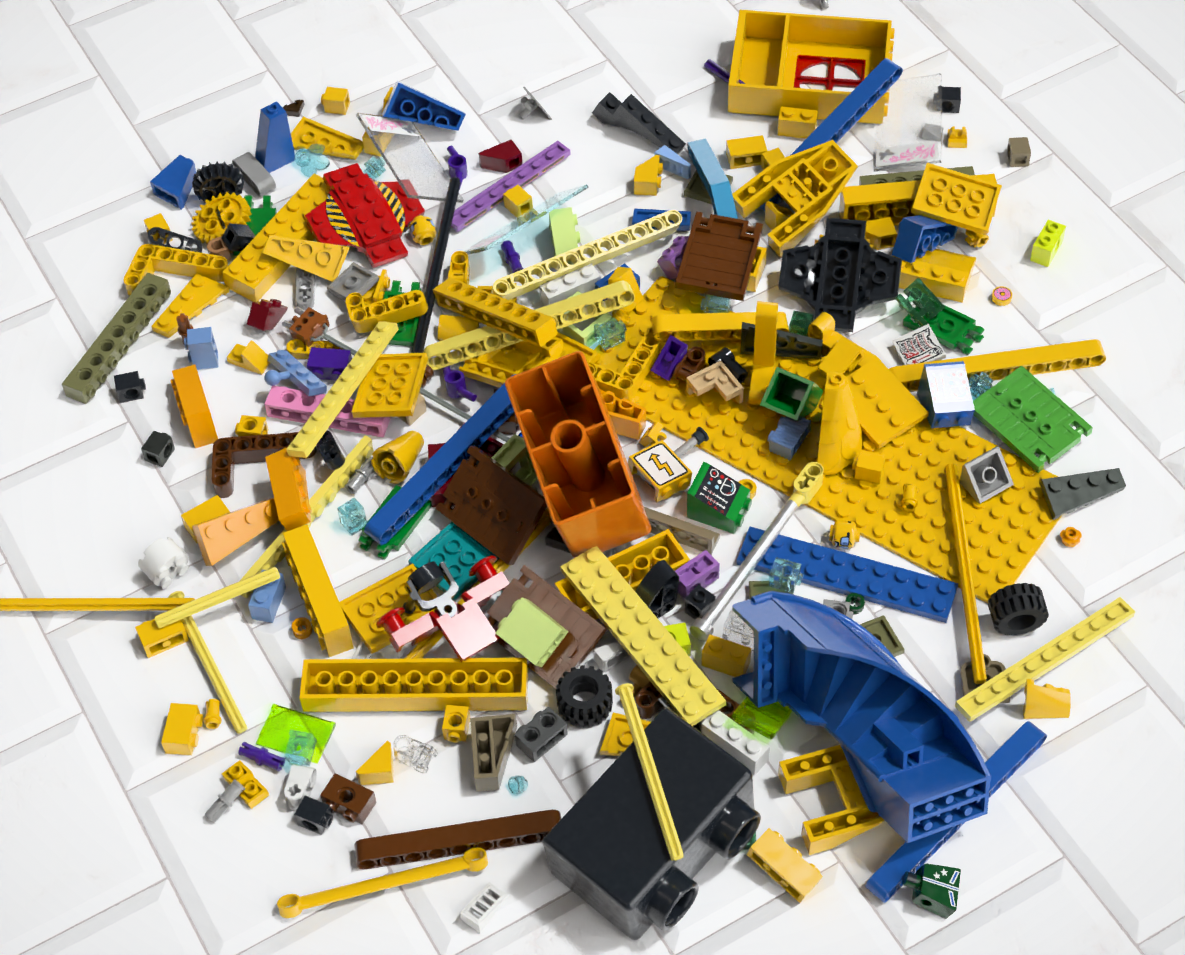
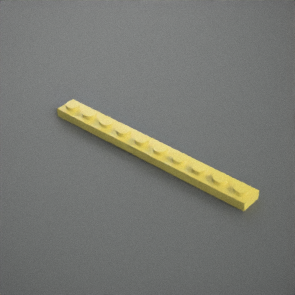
(342, 390)
(317, 502)
(1044, 659)

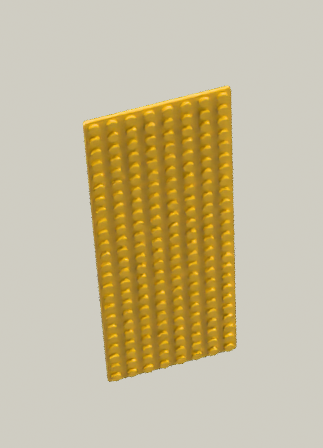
(999, 531)

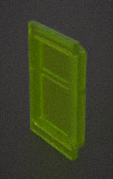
(763, 720)

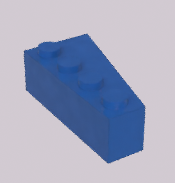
(415, 106)
(920, 235)

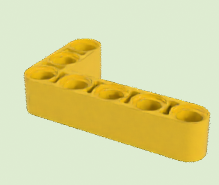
(173, 261)
(764, 350)
(634, 372)

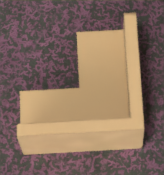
(716, 377)

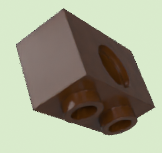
(341, 788)

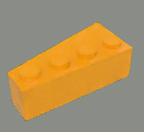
(626, 416)
(232, 530)

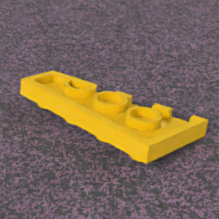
(335, 142)
(314, 257)
(190, 301)
(618, 735)

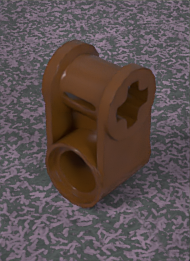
(691, 363)

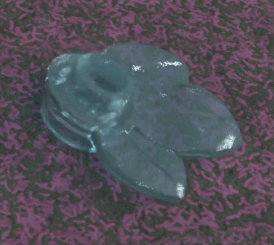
(314, 161)

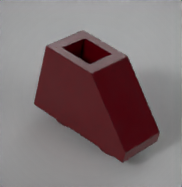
(501, 158)
(266, 314)

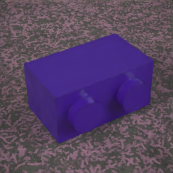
(328, 363)

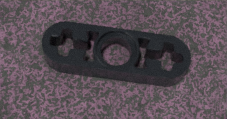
(162, 232)
(330, 451)

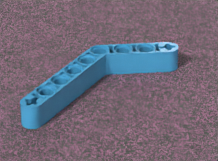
(712, 178)

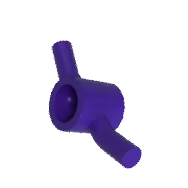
(457, 165)
(456, 385)

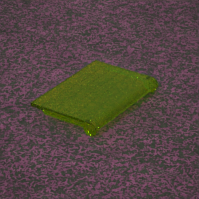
(282, 720)

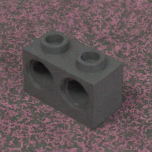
(545, 737)

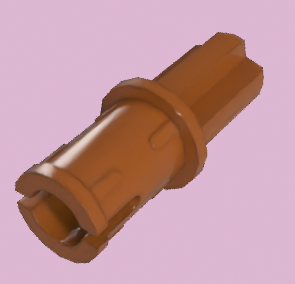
(184, 324)

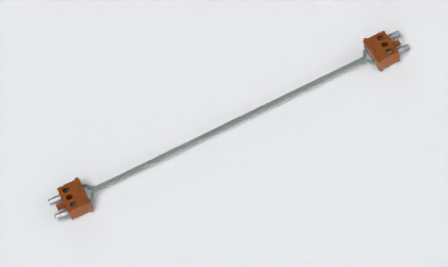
(313, 324)

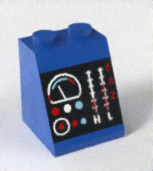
(946, 394)

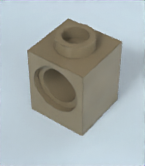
(1018, 152)

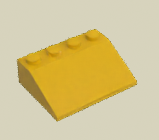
(942, 271)

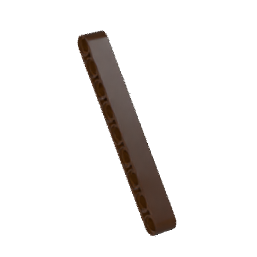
(454, 839)

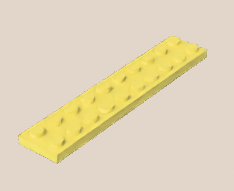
(643, 636)

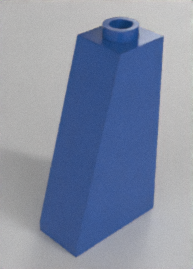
(274, 138)

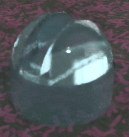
(517, 784)

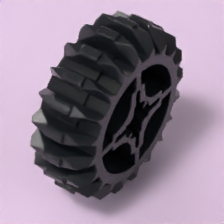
(217, 179)

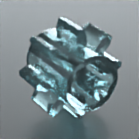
(374, 166)
(979, 384)

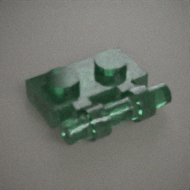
(923, 299)

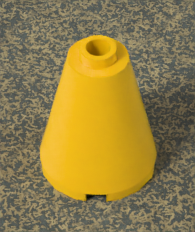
(397, 456)

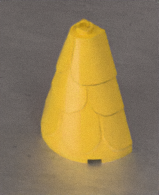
(840, 426)

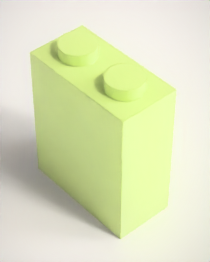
(531, 631)

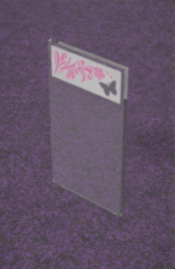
(912, 126)
(408, 157)

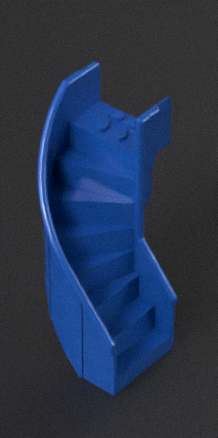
(897, 737)

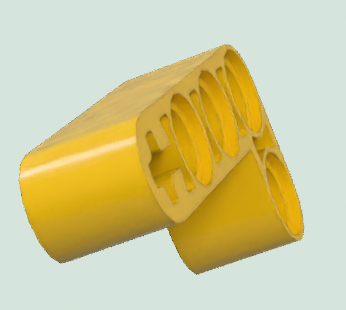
(393, 309)
(823, 329)

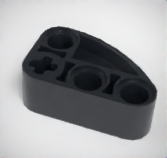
(659, 588)

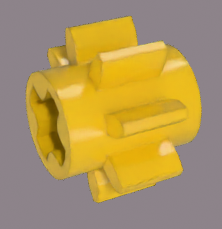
(976, 239)

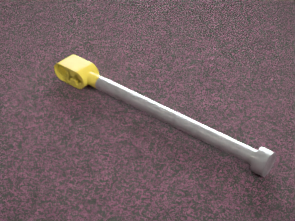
(809, 477)

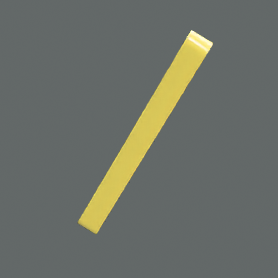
(593, 249)
(577, 313)

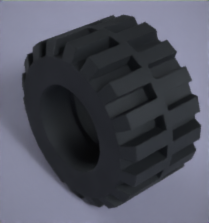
(1018, 609)
(579, 681)

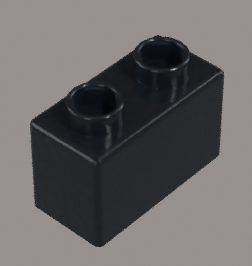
(613, 843)

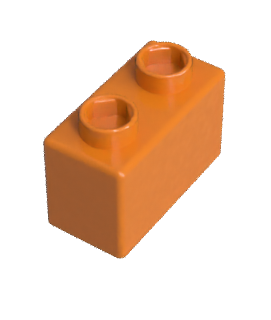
(577, 455)

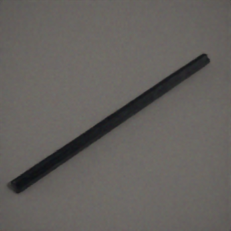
(436, 264)

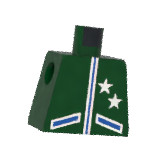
(935, 888)

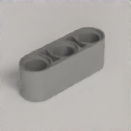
(254, 173)

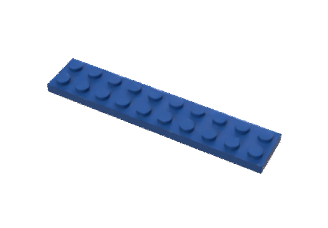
(855, 574)

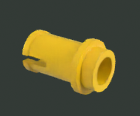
(909, 499)
(212, 717)

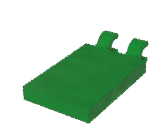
(259, 216)
(407, 328)
(951, 329)
(401, 536)

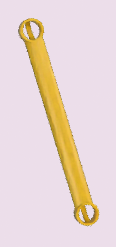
(382, 882)

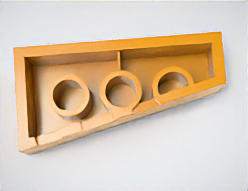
(193, 405)
(289, 489)

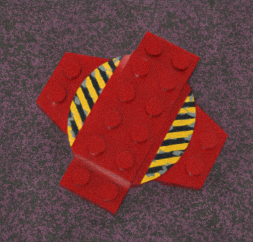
(364, 215)

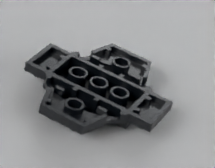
(840, 273)

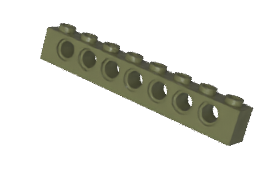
(116, 338)

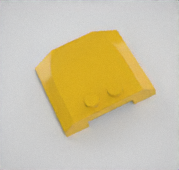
(513, 359)

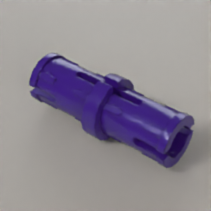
(512, 257)
(261, 756)

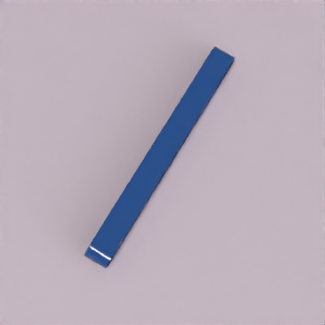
(851, 109)
(439, 467)
(913, 855)

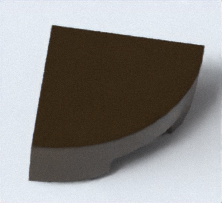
(295, 108)

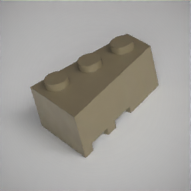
(491, 749)

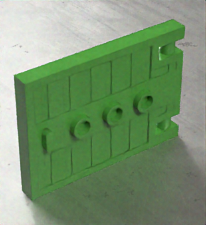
(1030, 418)

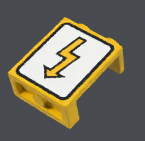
(661, 469)

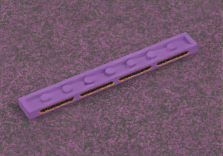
(520, 176)

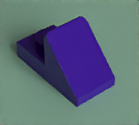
(670, 356)

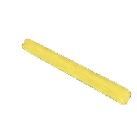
(217, 597)

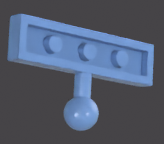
(293, 370)

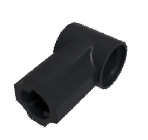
(728, 359)

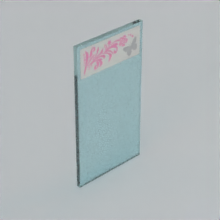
(525, 219)

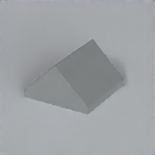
(986, 475)

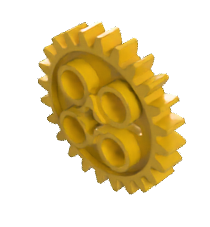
(208, 224)

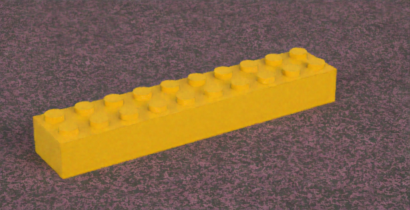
(413, 684)

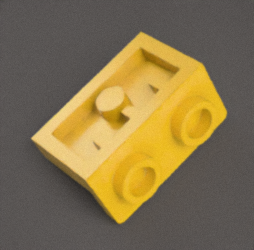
(377, 291)

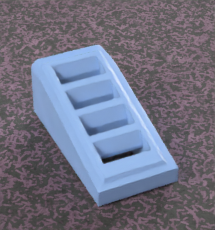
(673, 162)

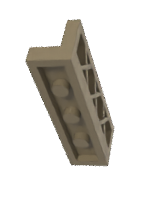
(683, 531)

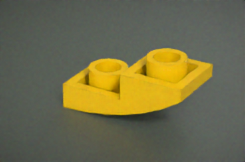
(254, 791)

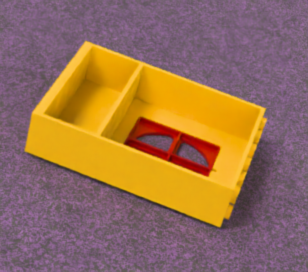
(779, 46)

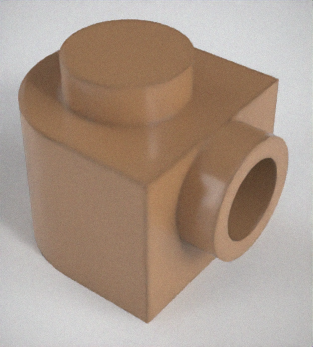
(219, 248)

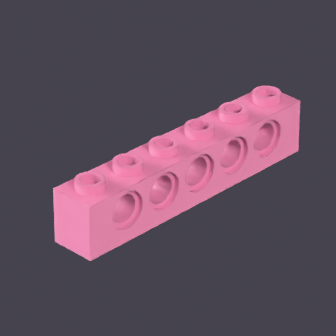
(298, 407)

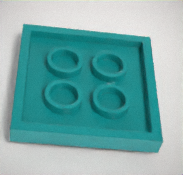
(457, 551)

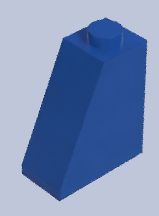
(175, 181)

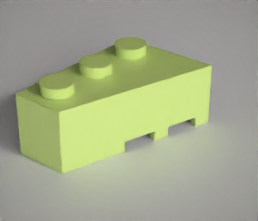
(563, 231)

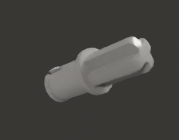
(361, 476)
(224, 801)

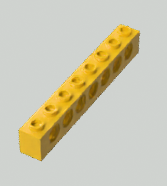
(496, 312)

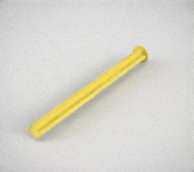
(212, 670)
(650, 771)

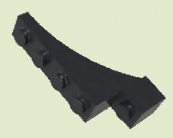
(637, 118)

